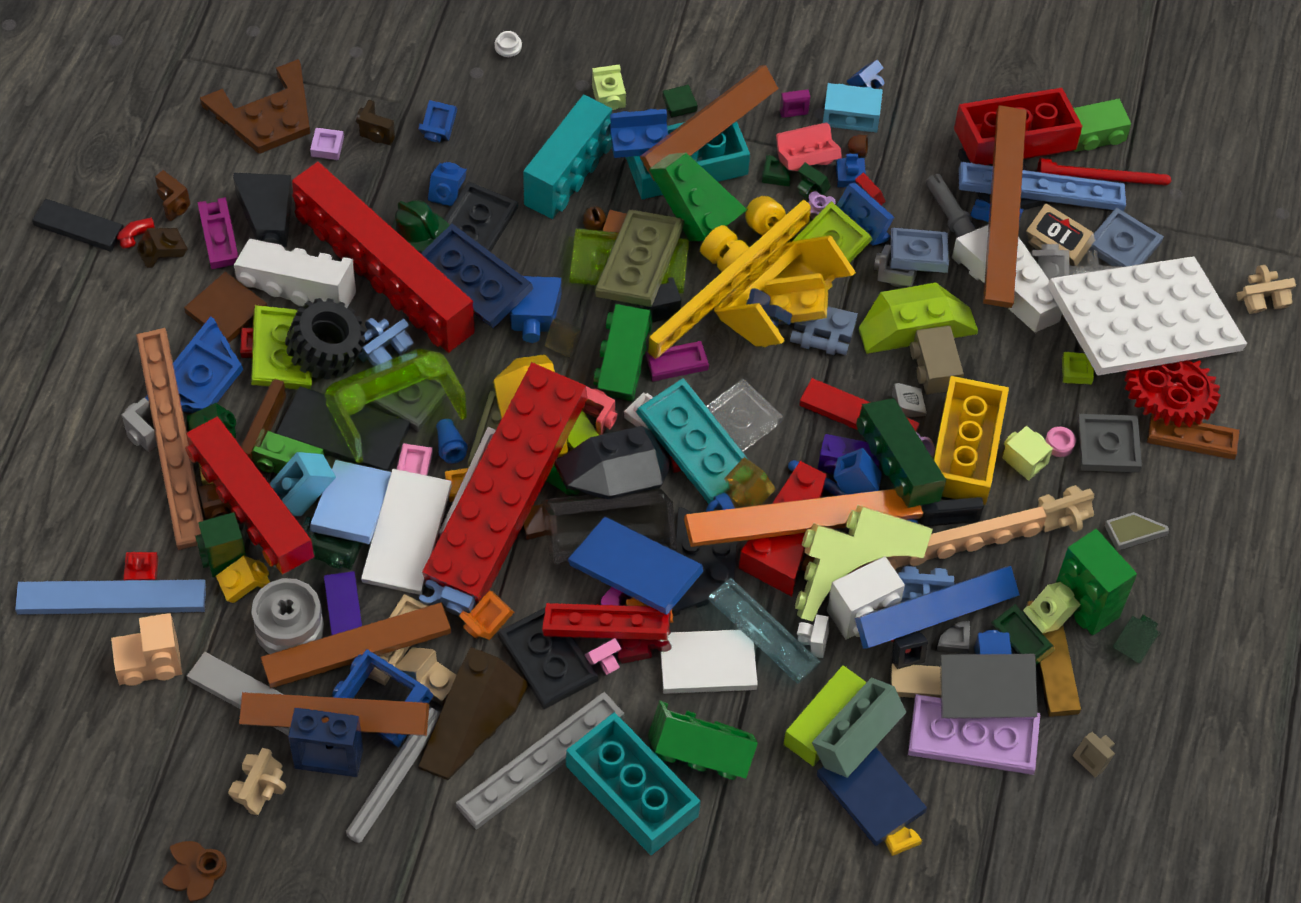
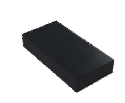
(952, 512)

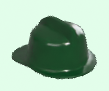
(418, 224)

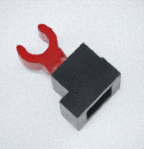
(909, 650)

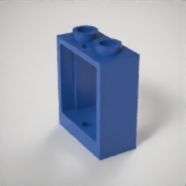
(361, 669)

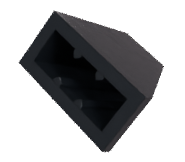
(266, 204)

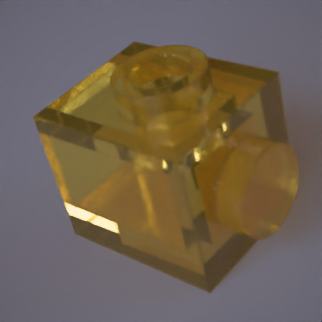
(749, 484)

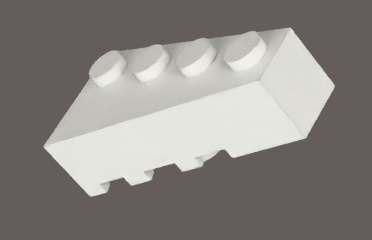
(295, 273)
(1032, 297)

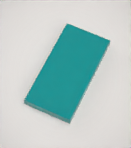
(692, 438)

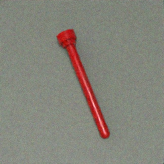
(1047, 166)

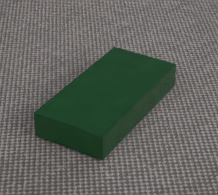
(1024, 635)

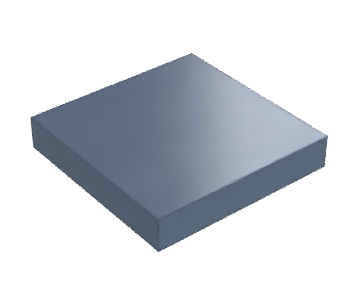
(1124, 240)
(919, 250)

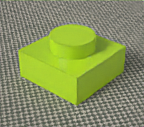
(1077, 368)

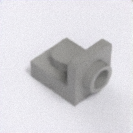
(1052, 260)

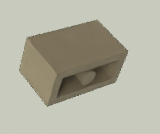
(936, 358)

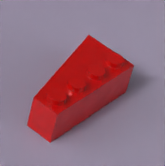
(780, 558)

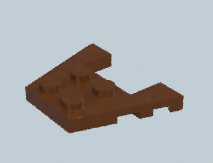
(270, 119)

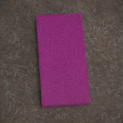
(677, 361)

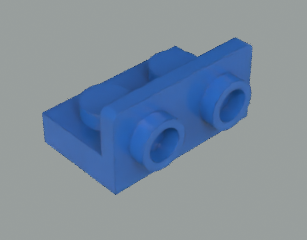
(637, 131)
(866, 213)

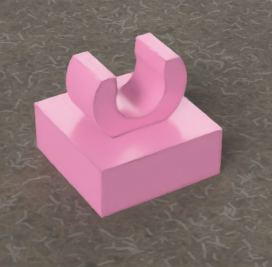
(604, 656)

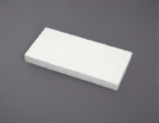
(406, 531)

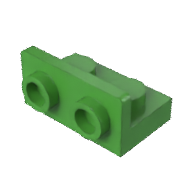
(277, 452)

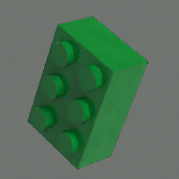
(1098, 580)

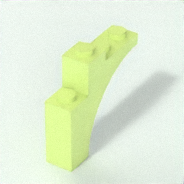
(838, 553)

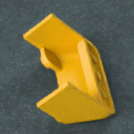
(791, 260)

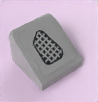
(909, 399)

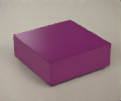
(794, 103)

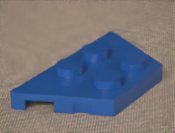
(205, 368)

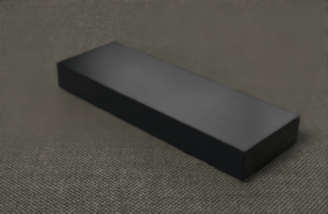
(77, 224)

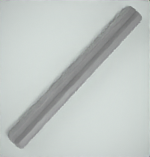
(390, 781)

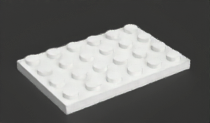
(1146, 315)

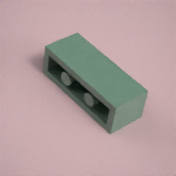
(859, 727)

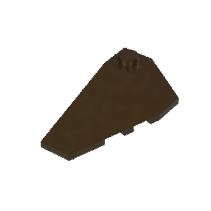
(477, 704)

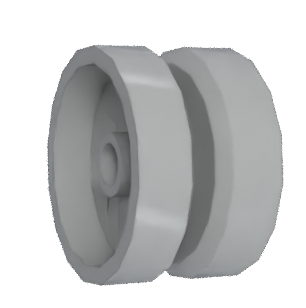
(286, 615)

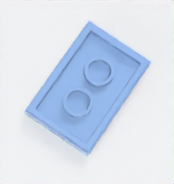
(351, 502)

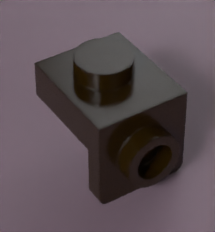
(373, 126)
(160, 243)

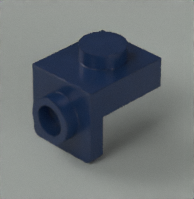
(776, 314)

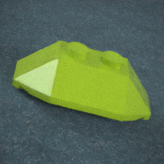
(902, 311)

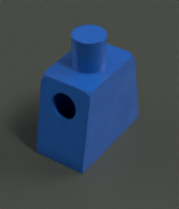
(537, 309)

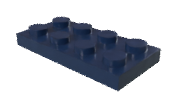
(478, 274)

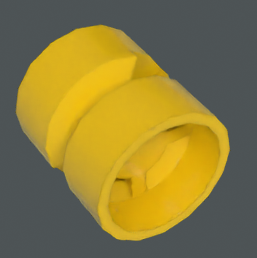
(722, 247)

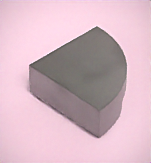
(955, 638)

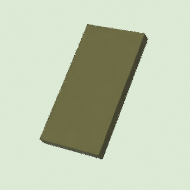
(639, 258)

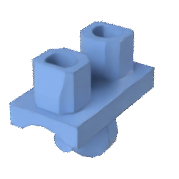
(396, 335)
(921, 584)

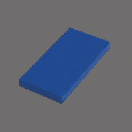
(636, 565)

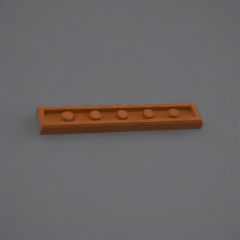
(714, 117)
(344, 647)
(374, 715)

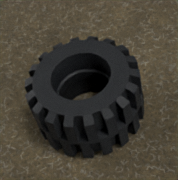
(333, 321)

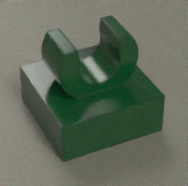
(812, 181)

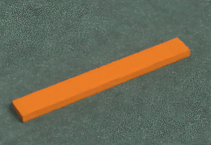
(789, 517)

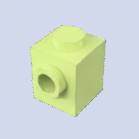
(1027, 452)

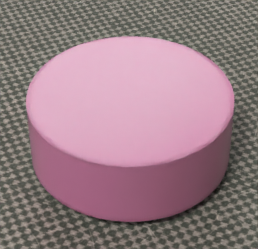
(1061, 440)

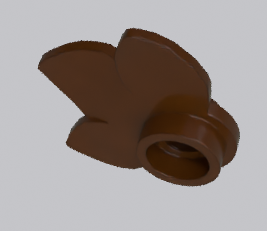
(191, 871)

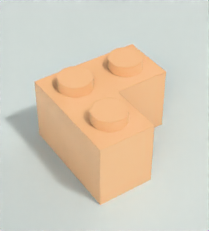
(149, 653)

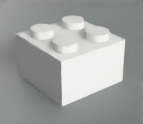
(862, 593)

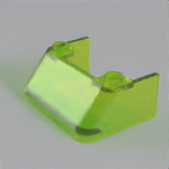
(353, 392)

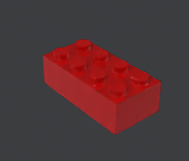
(1049, 124)

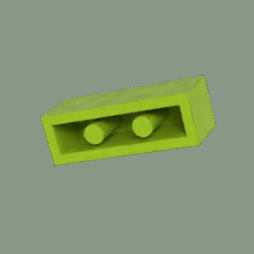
(821, 712)

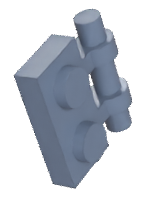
(837, 326)

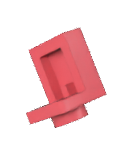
(602, 408)

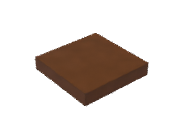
(227, 303)

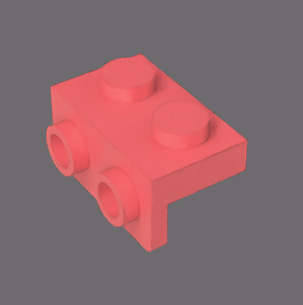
(807, 145)

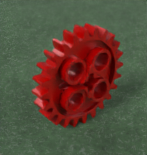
(1174, 392)

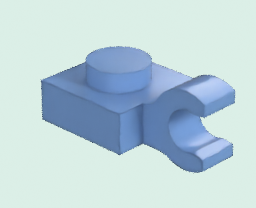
(454, 600)

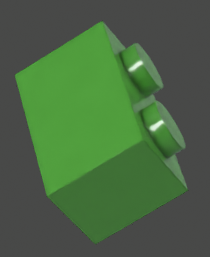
(1102, 124)

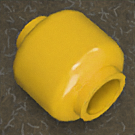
(763, 214)

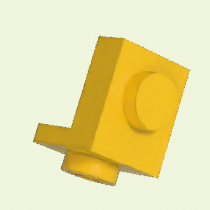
(242, 578)

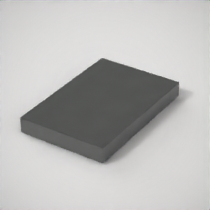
(988, 686)

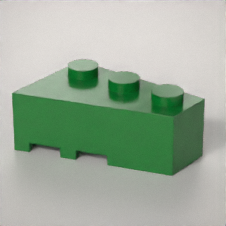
(695, 195)
(623, 351)
(701, 743)

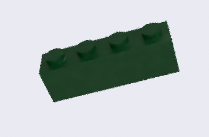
(901, 453)

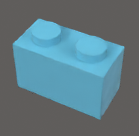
(852, 107)
(302, 481)

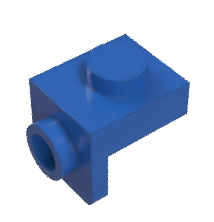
(438, 121)
(445, 183)

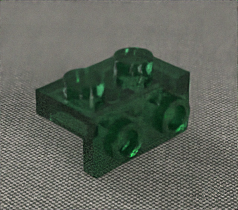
(333, 550)

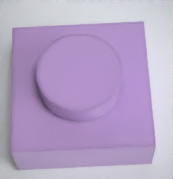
(327, 143)

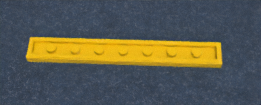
(729, 279)

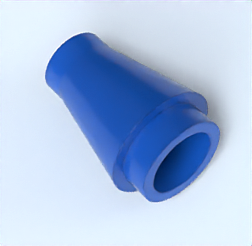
(450, 442)

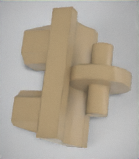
(1278, 290)
(1069, 510)
(261, 783)

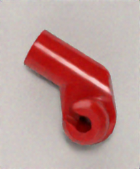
(133, 229)

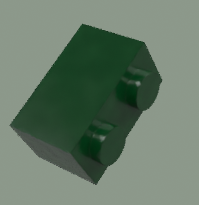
(220, 543)

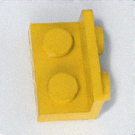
(800, 295)

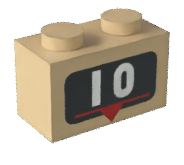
(1056, 228)

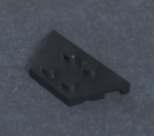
(717, 562)

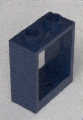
(311, 739)

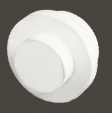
(508, 44)

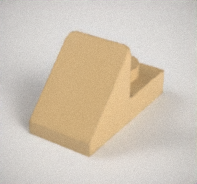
(424, 668)

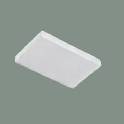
(709, 662)

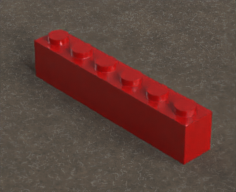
(249, 495)

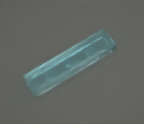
(764, 630)

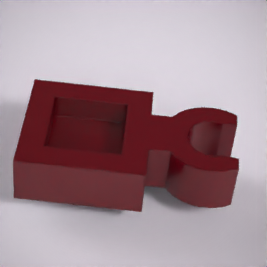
(640, 649)

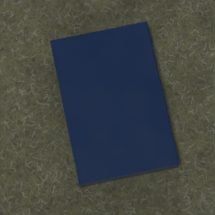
(875, 797)

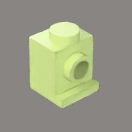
(609, 86)
(1052, 607)

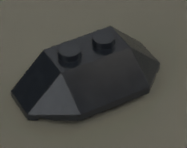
(615, 464)

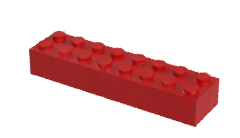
(383, 257)
(506, 482)

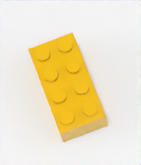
(970, 437)

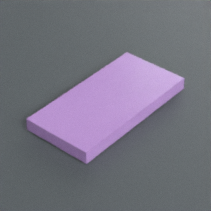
(981, 742)

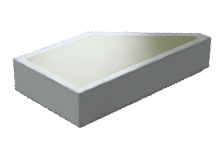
(1133, 530)

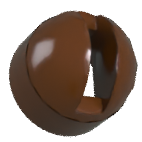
(858, 145)
(588, 218)

